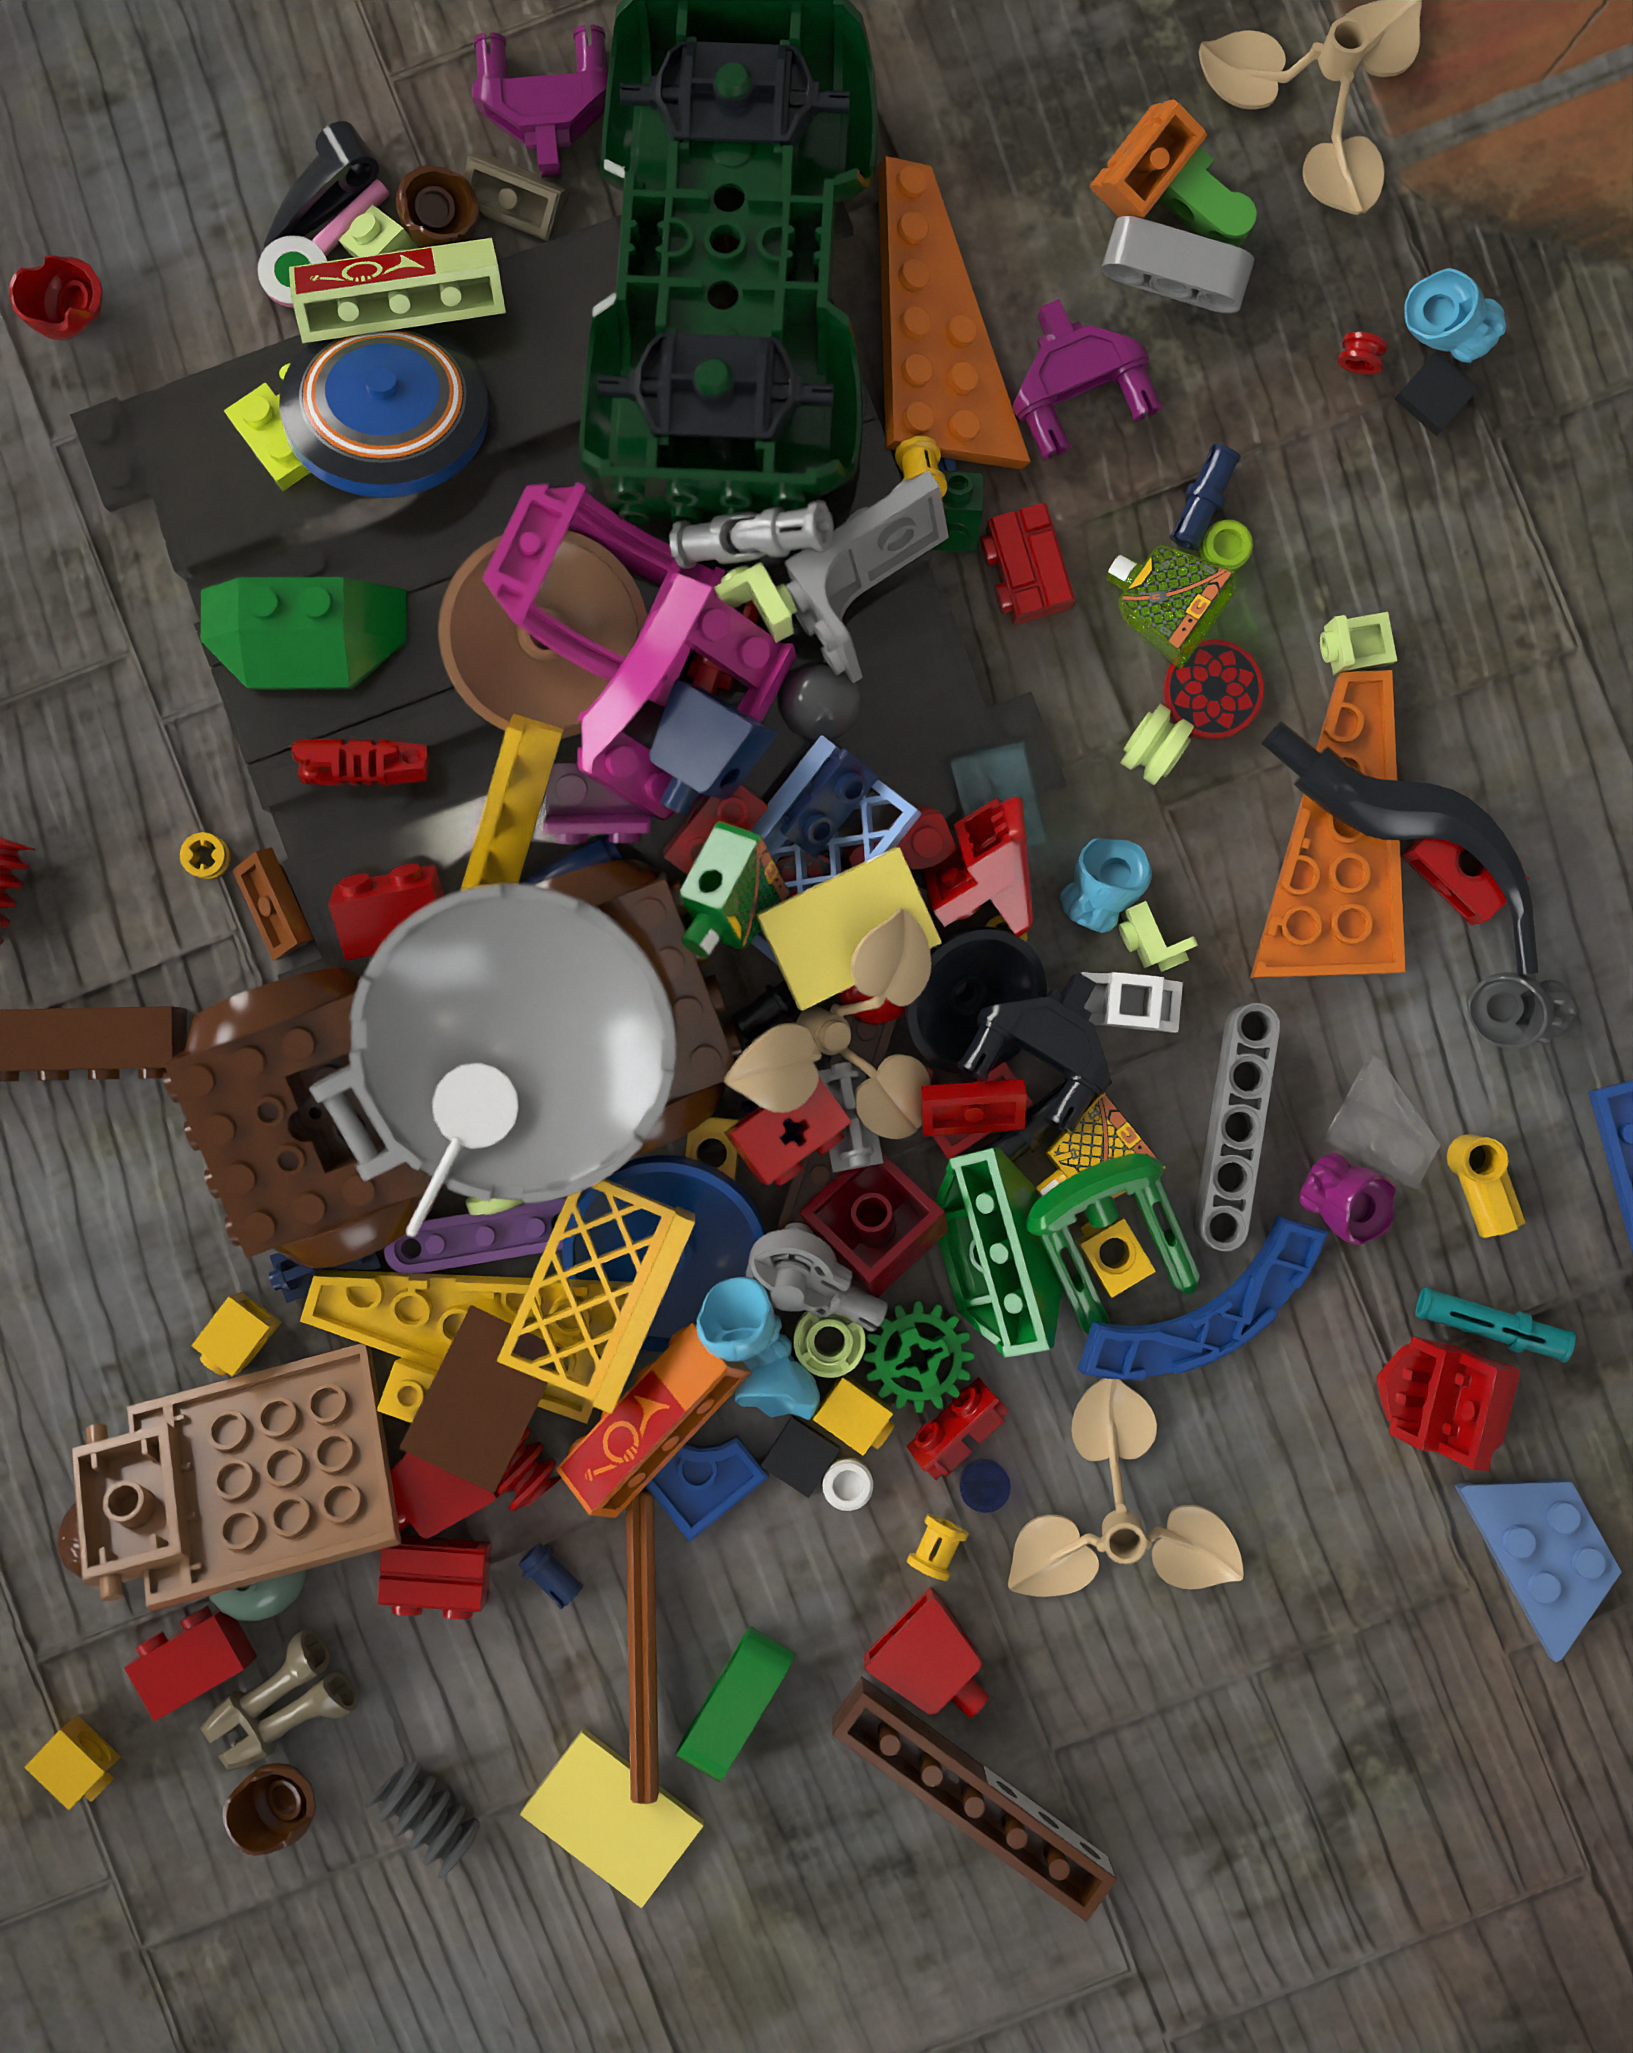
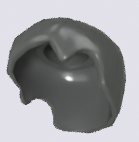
(819, 702)

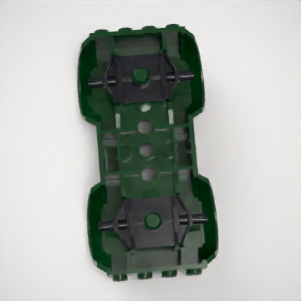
(755, 401)

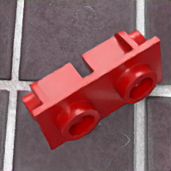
(939, 1443)

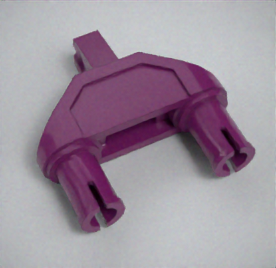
(547, 108)
(1074, 362)

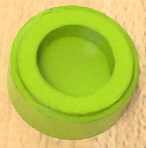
(1227, 544)

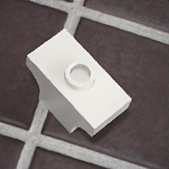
(1135, 1001)

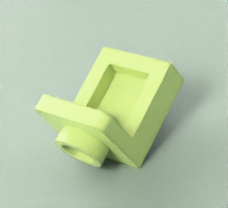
(375, 234)
(771, 602)
(1358, 643)
(1142, 934)

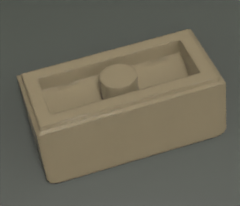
(516, 195)

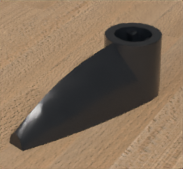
(327, 184)

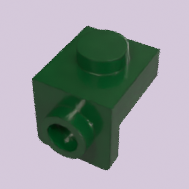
(962, 511)

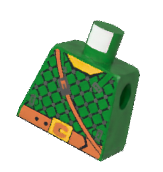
(727, 889)

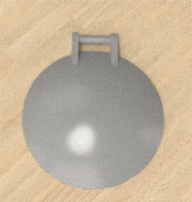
(544, 998)

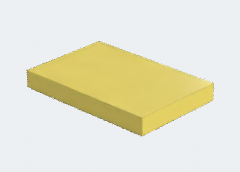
(822, 926)
(590, 1815)

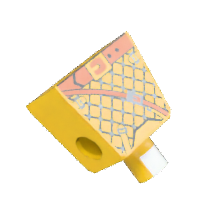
(1098, 1137)

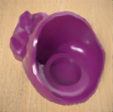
(1350, 1199)

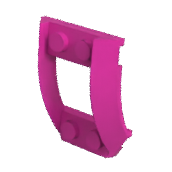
(530, 550)
(714, 631)

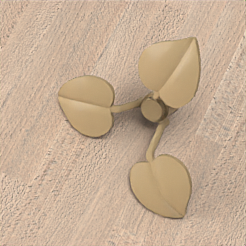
(1378, 35)
(779, 1065)
(1192, 1549)

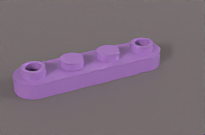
(477, 1238)

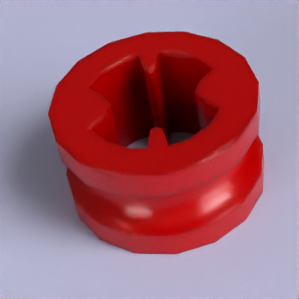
(1362, 353)

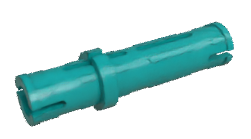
(1549, 1341)

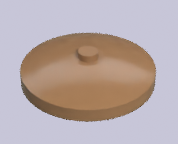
(508, 670)

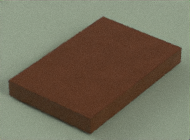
(477, 1404)

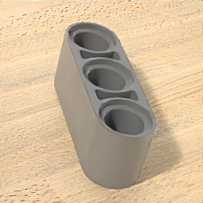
(1177, 264)

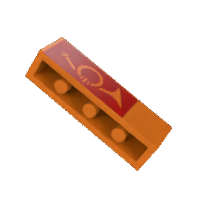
(649, 1424)

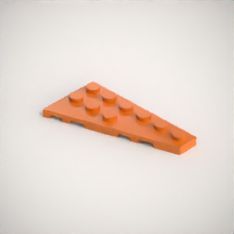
(935, 342)
(1338, 888)

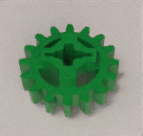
(941, 1347)

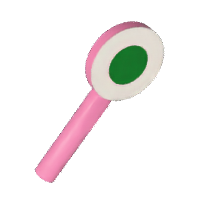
(297, 250)

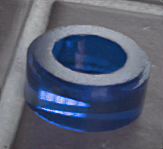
(984, 1485)

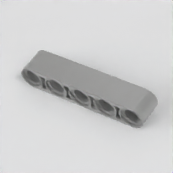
(1253, 1106)

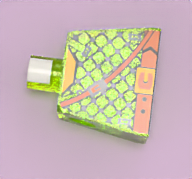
(1172, 599)

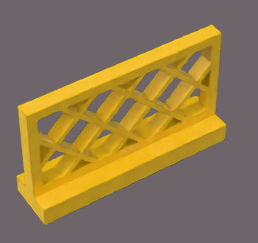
(638, 1308)

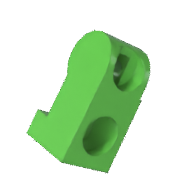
(1207, 204)

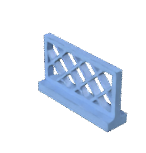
(788, 795)

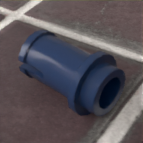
(550, 1575)

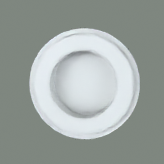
(847, 1484)

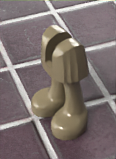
(328, 1698)

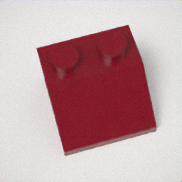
(875, 1223)

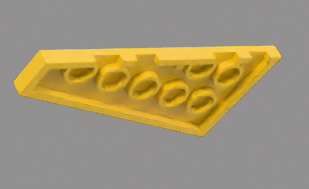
(422, 1312)

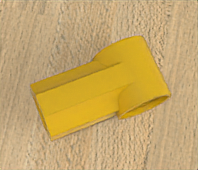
(1489, 1187)

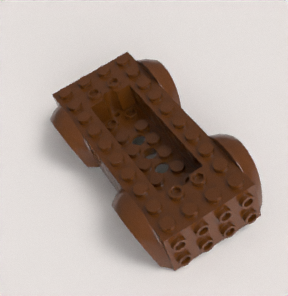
(280, 1152)

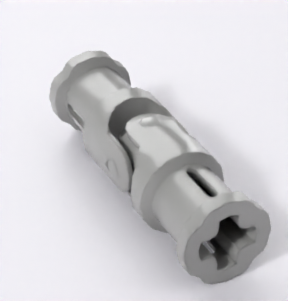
(743, 534)

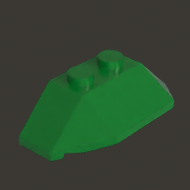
(303, 630)
(991, 1259)

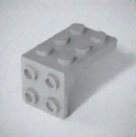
(860, 555)

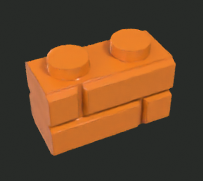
(1148, 159)

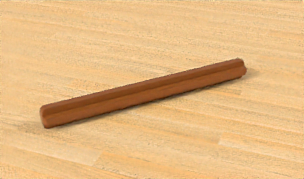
(642, 1649)

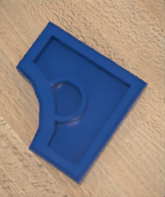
(705, 1483)

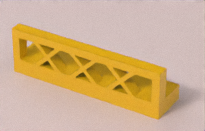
(513, 803)

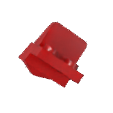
(985, 866)
(1448, 1400)

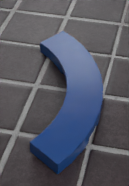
(1217, 1326)

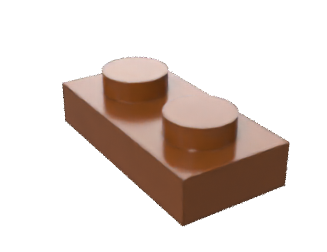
(272, 903)

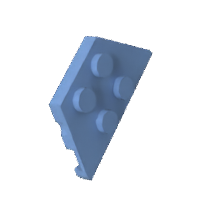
(1545, 1553)

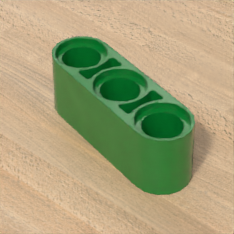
(735, 1704)

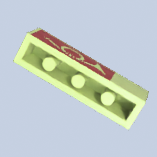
(396, 290)

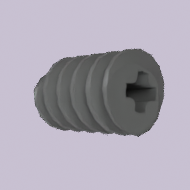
(426, 1816)

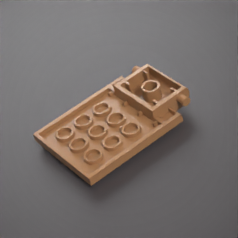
(238, 1482)

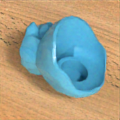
(1453, 316)
(1106, 882)
(737, 1320)
(779, 1383)

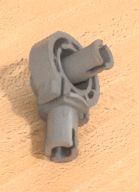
(821, 1289)

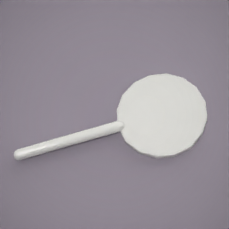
(473, 1110)

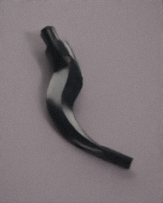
(1411, 812)

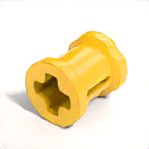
(913, 463)
(951, 1537)

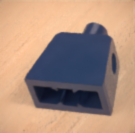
(705, 746)

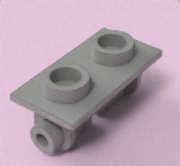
(860, 1145)

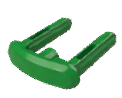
(1093, 1193)

